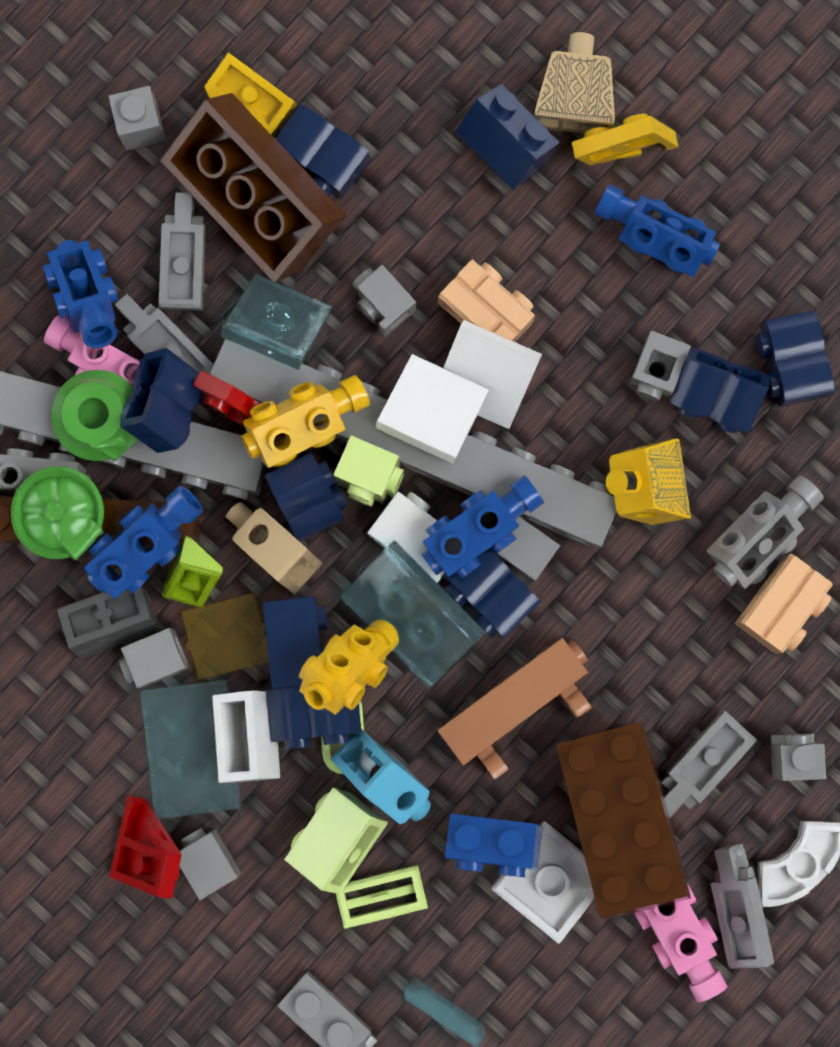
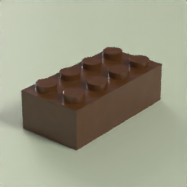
(252, 187)
(623, 821)

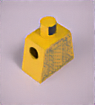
(649, 483)

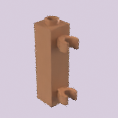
(515, 700)

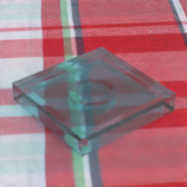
(276, 321)

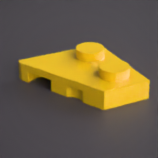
(258, 95)
(623, 141)

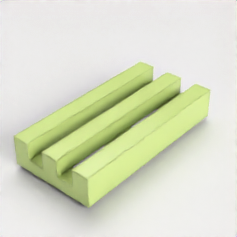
(415, 887)

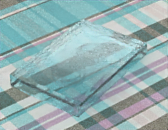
(428, 621)
(183, 750)

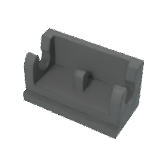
(107, 622)

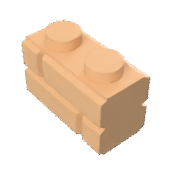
(483, 301)
(785, 604)

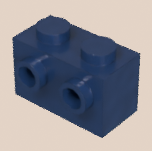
(507, 136)
(292, 637)

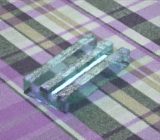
(445, 1012)

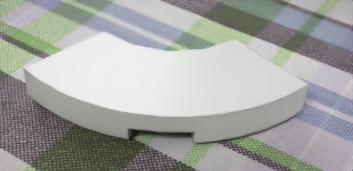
(801, 866)

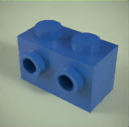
(493, 842)

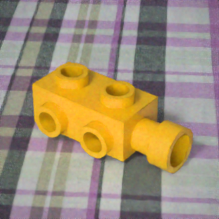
(296, 420)
(347, 666)

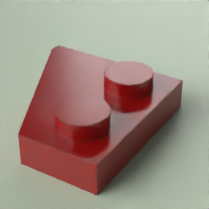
(226, 399)
(145, 852)

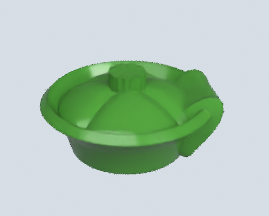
(89, 415)
(57, 513)

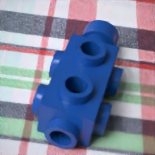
(659, 237)
(83, 291)
(470, 532)
(129, 550)

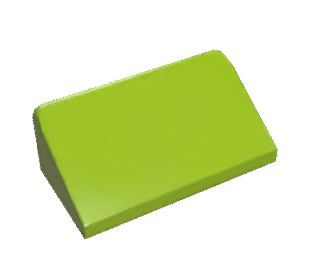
(191, 574)

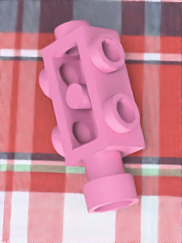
(62, 336)
(670, 931)

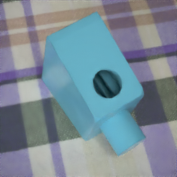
(392, 786)

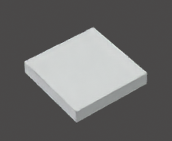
(495, 365)
(432, 409)
(556, 892)

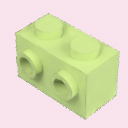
(368, 472)
(335, 840)

